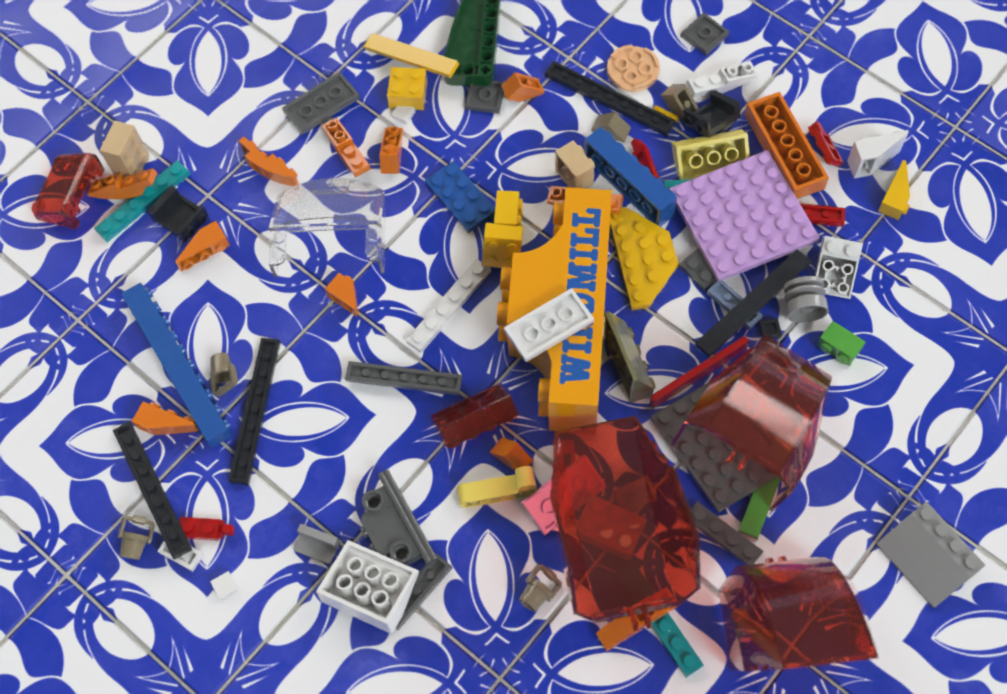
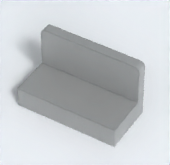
(316, 544)

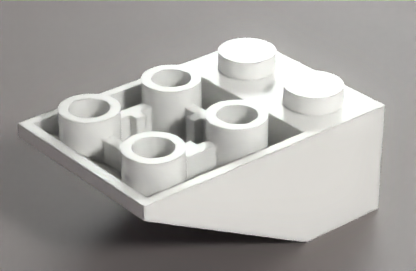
(874, 152)
(838, 265)

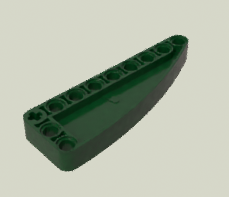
(474, 42)

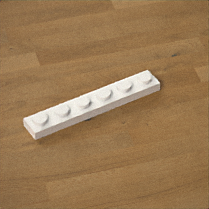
(448, 306)

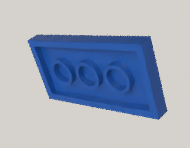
(460, 196)

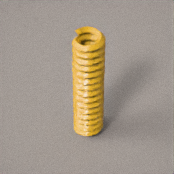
(665, 112)

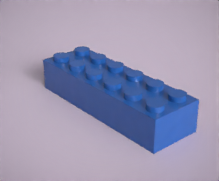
(630, 177)

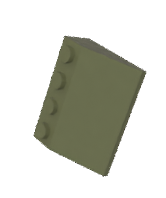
(627, 358)

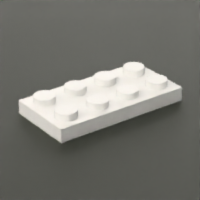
(548, 325)

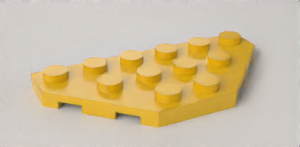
(644, 256)

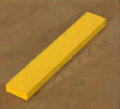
(411, 55)

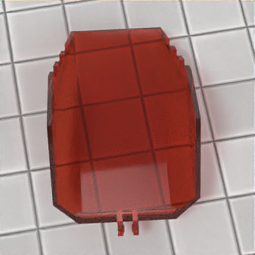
(767, 409)
(621, 523)
(793, 615)

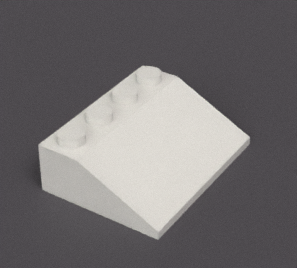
(368, 586)

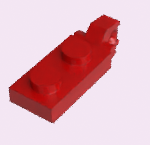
(825, 144)
(643, 155)
(206, 528)

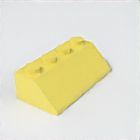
(706, 154)

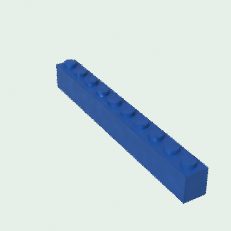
(176, 365)

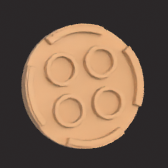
(633, 68)

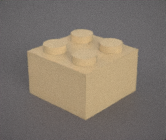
(574, 166)

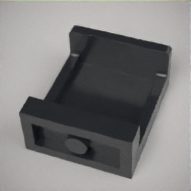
(713, 116)
(177, 214)

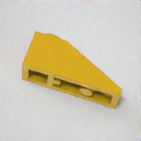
(898, 194)

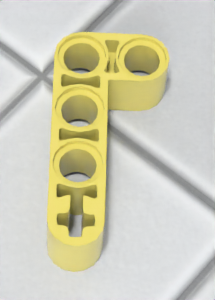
(497, 489)

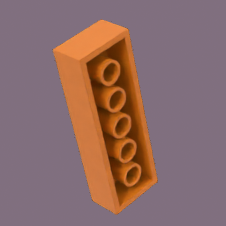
(787, 144)

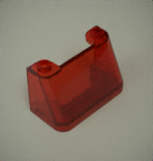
(65, 187)

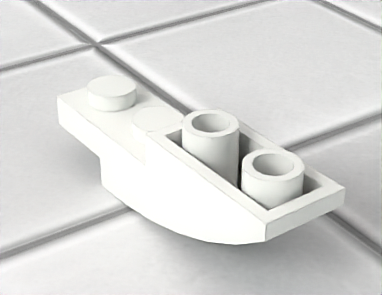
(724, 80)

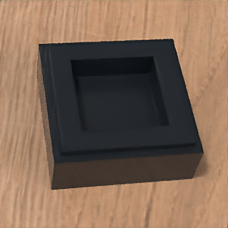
(770, 327)

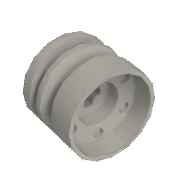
(805, 299)

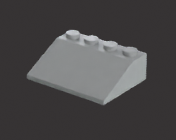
(930, 554)

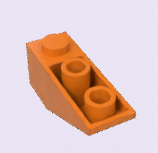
(391, 150)
(202, 246)
(157, 421)

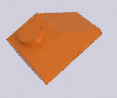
(521, 87)
(343, 292)

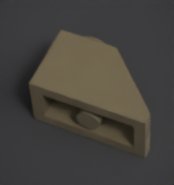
(679, 98)

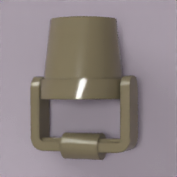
(222, 372)
(132, 543)
(537, 592)

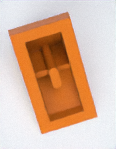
(511, 454)

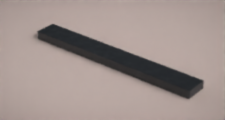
(610, 98)
(752, 303)
(254, 412)
(152, 490)

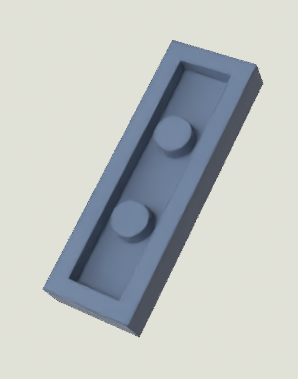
(728, 299)

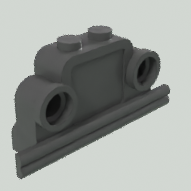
(393, 525)

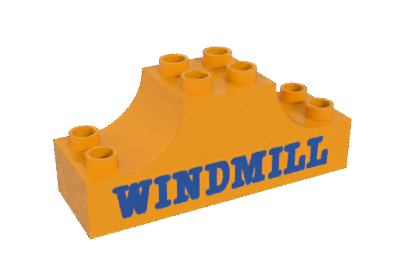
(569, 260)

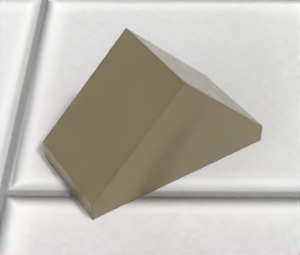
(614, 124)

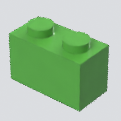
(840, 343)

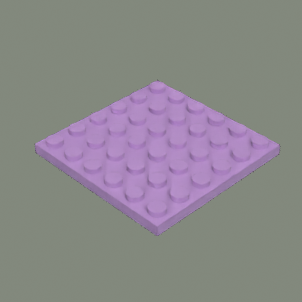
(744, 215)

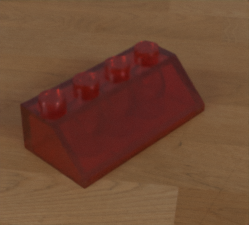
(474, 415)

